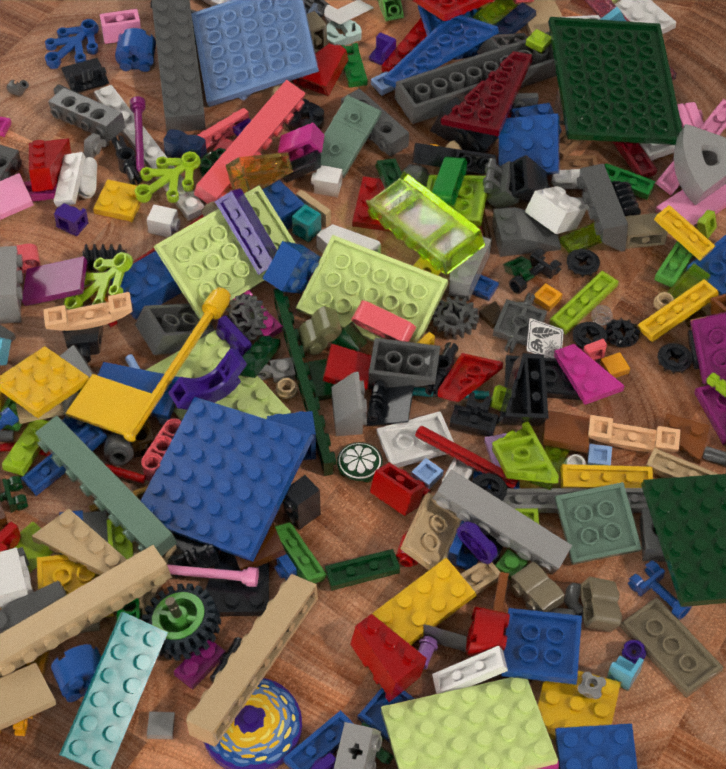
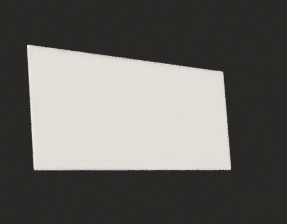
(349, 11)

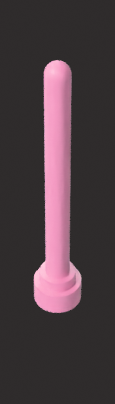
(247, 576)

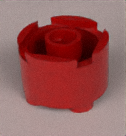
(486, 630)

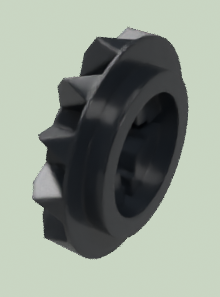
(580, 256)
(593, 329)
(616, 337)
(678, 352)
(498, 486)

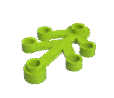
(188, 163)
(119, 265)

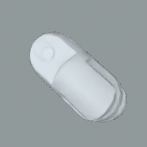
(89, 179)
(566, 179)

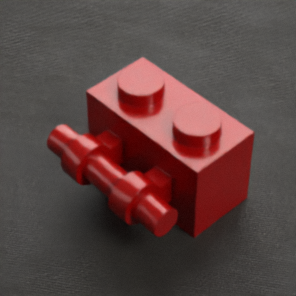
(398, 488)

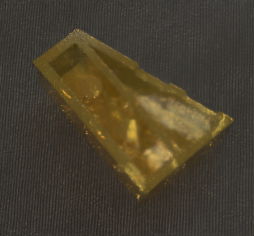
(258, 170)

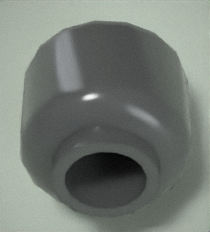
(117, 449)

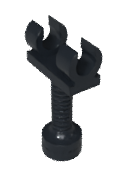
(537, 259)

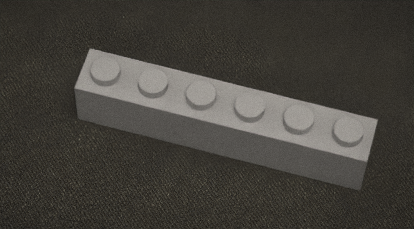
(502, 522)

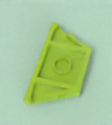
(524, 457)

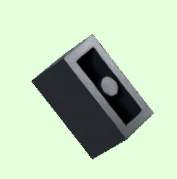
(302, 502)

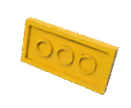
(426, 602)

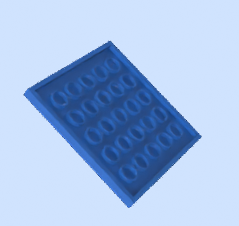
(225, 477)

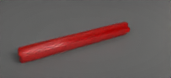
(462, 454)

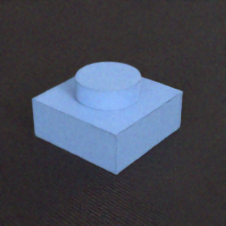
(378, 83)
(599, 455)
(427, 473)

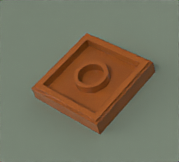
(566, 431)

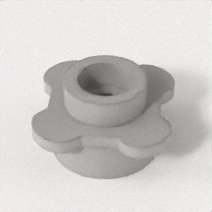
(591, 692)

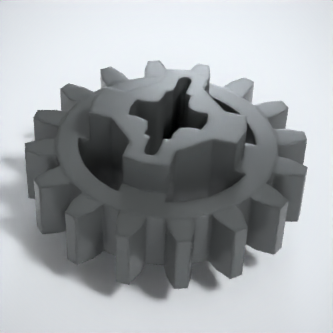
(247, 315)
(455, 317)

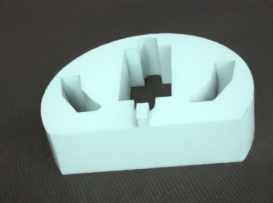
(335, 38)

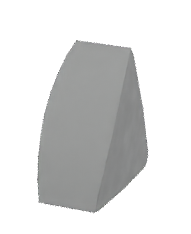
(700, 162)

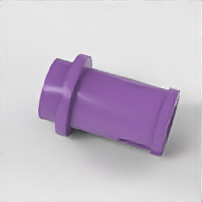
(427, 647)

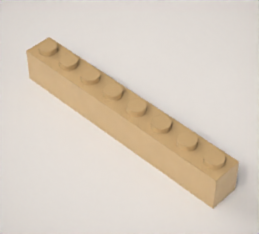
(81, 609)
(251, 660)

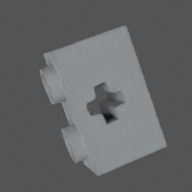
(359, 738)

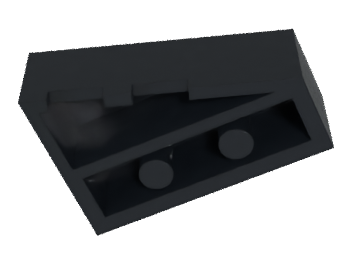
(466, 139)
(526, 392)

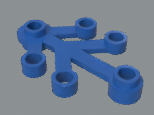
(87, 29)

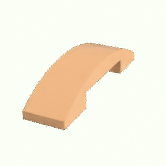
(89, 316)
(632, 437)

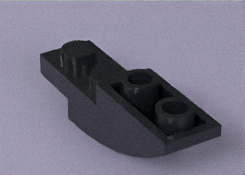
(435, 155)

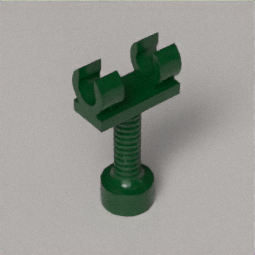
(18, 502)

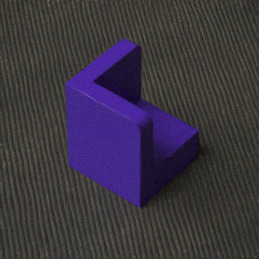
(384, 47)

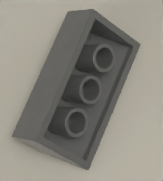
(603, 206)

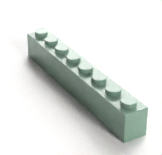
(104, 487)

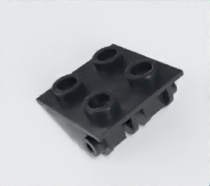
(85, 75)
(389, 404)
(193, 554)

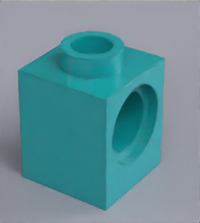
(306, 223)

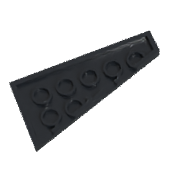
(236, 598)

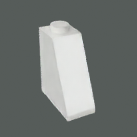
(325, 235)

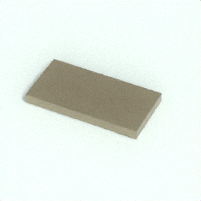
(672, 647)

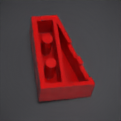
(46, 162)
(387, 655)

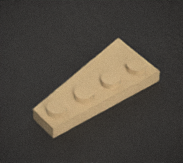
(79, 543)

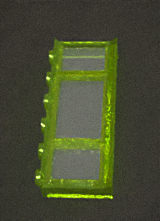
(426, 223)

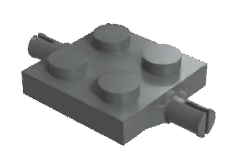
(514, 321)

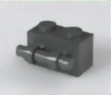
(498, 185)

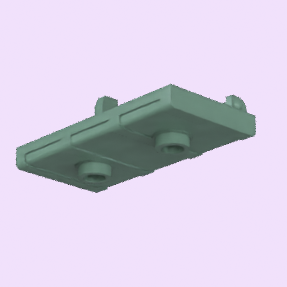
(348, 133)

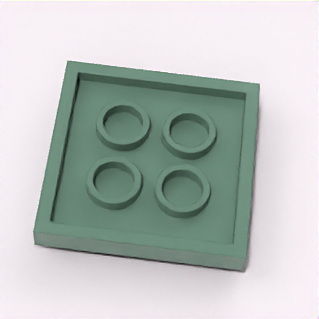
(598, 523)

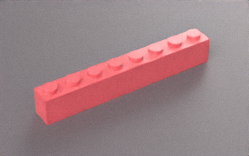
(252, 139)

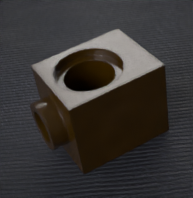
(141, 446)

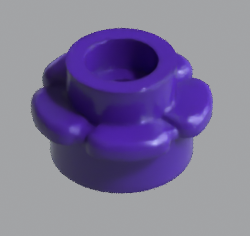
(633, 645)

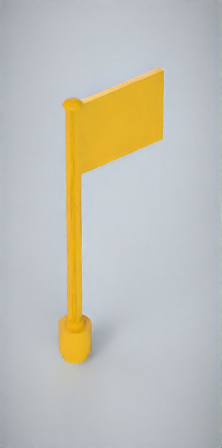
(127, 408)

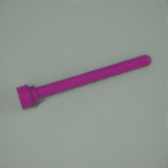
(138, 106)

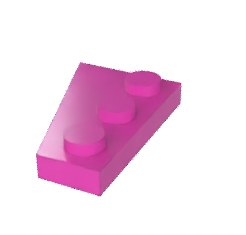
(586, 375)

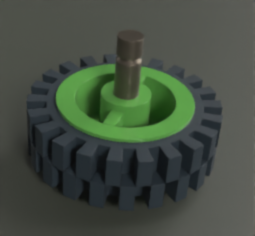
(188, 618)

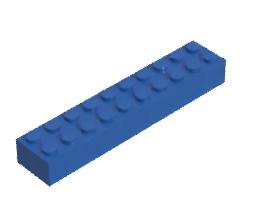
(152, 282)

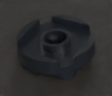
(310, 110)

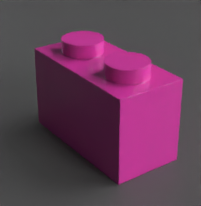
(301, 141)

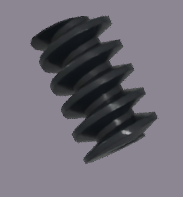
(626, 198)
(92, 255)

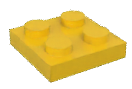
(117, 201)

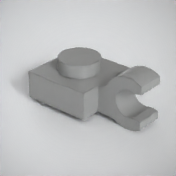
(93, 145)
(278, 370)

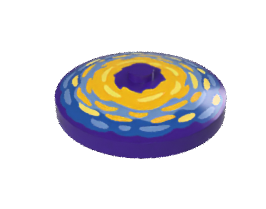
(262, 731)

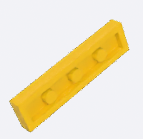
(677, 310)
(601, 475)

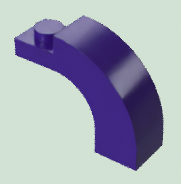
(211, 386)

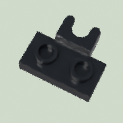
(474, 417)

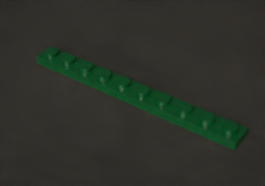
(305, 385)

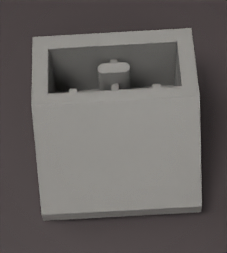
(349, 406)

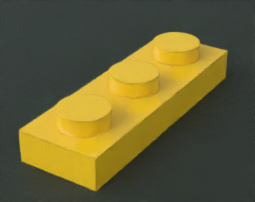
(684, 232)

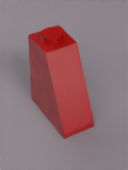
(331, 63)

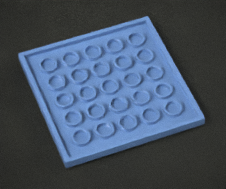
(252, 46)

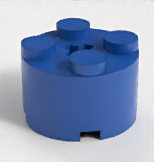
(135, 50)
(76, 671)

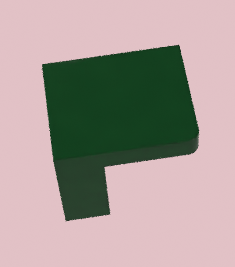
(350, 338)

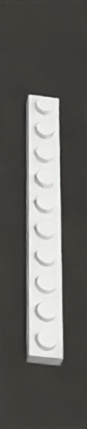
(188, 203)

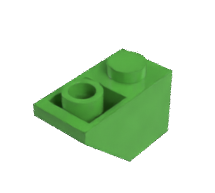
(391, 9)

